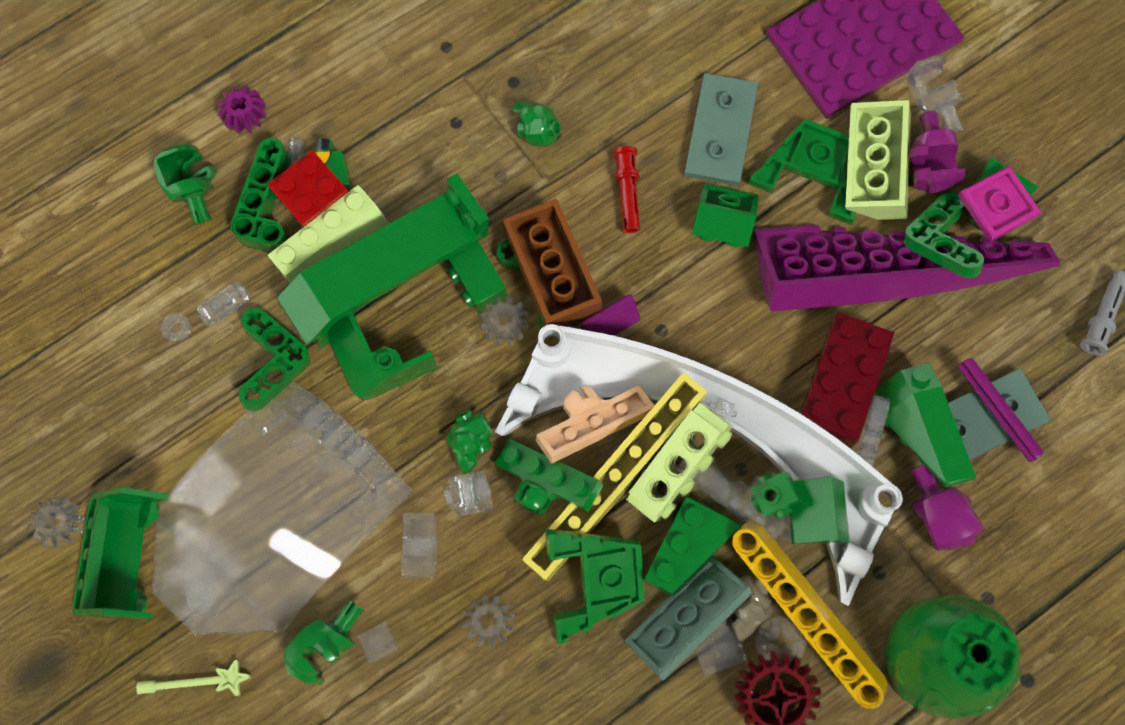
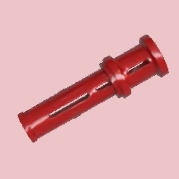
(627, 177)

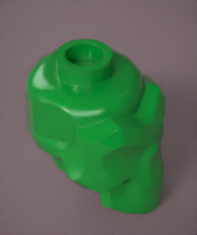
(537, 123)
(469, 438)

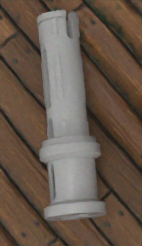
(1103, 323)

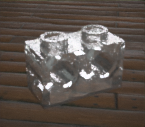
(469, 494)

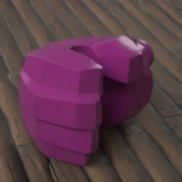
(934, 157)
(945, 513)

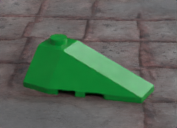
(926, 424)

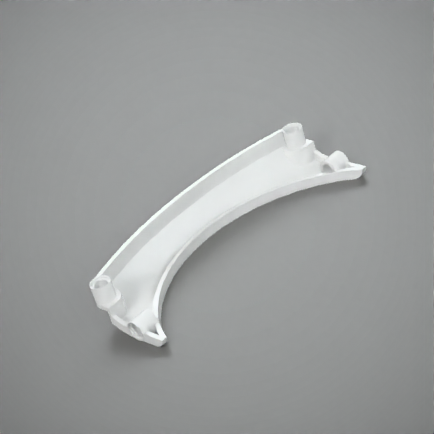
(782, 434)

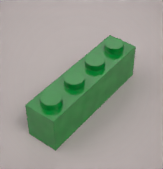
(477, 277)

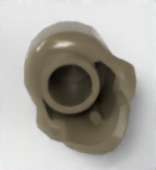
(753, 609)

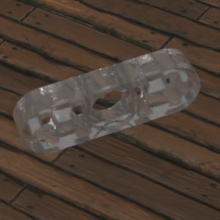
(873, 429)

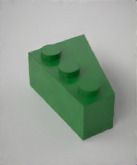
(688, 544)

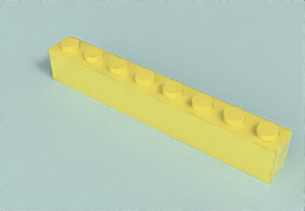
(623, 467)

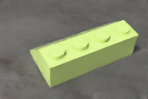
(879, 159)
(333, 230)

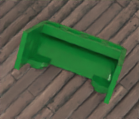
(377, 371)
(113, 553)

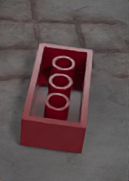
(846, 377)

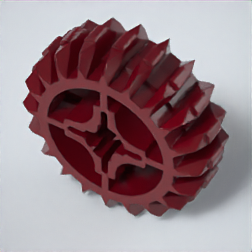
(789, 694)

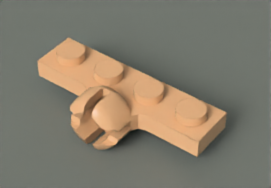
(592, 420)

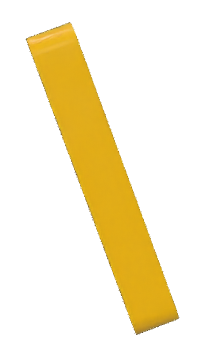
(812, 628)

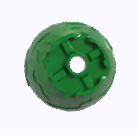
(933, 659)

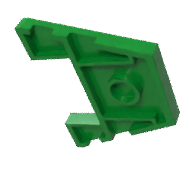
(813, 154)
(609, 577)

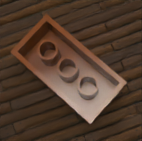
(552, 265)

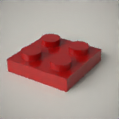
(307, 188)

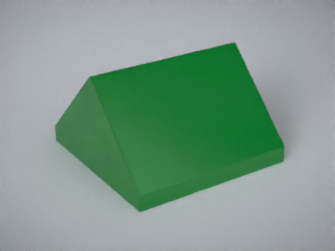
(821, 514)

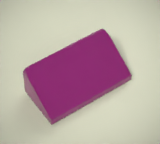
(614, 317)

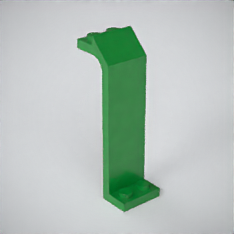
(383, 261)

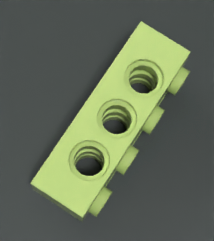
(663, 468)

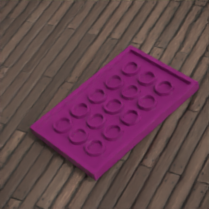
(860, 45)

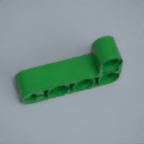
(254, 192)

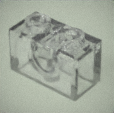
(420, 546)

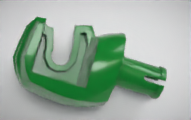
(179, 184)
(326, 638)

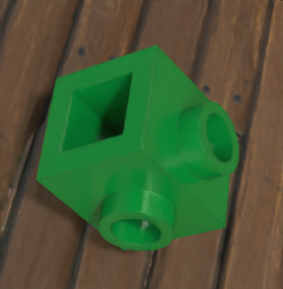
(786, 491)

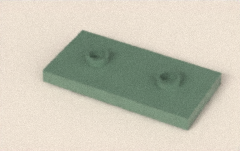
(721, 129)
(978, 425)
(688, 617)

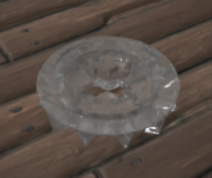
(769, 631)

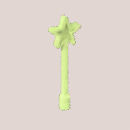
(226, 679)

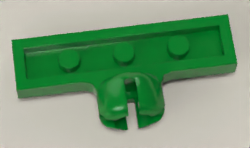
(546, 481)

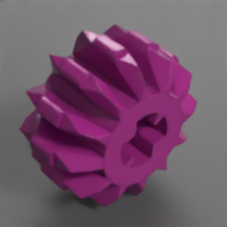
(242, 109)

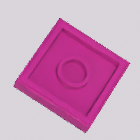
(999, 204)

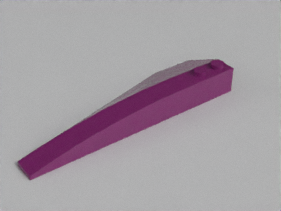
(838, 268)

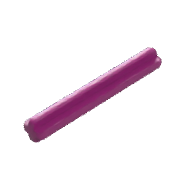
(1000, 410)

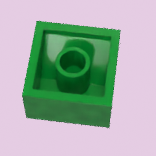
(726, 215)

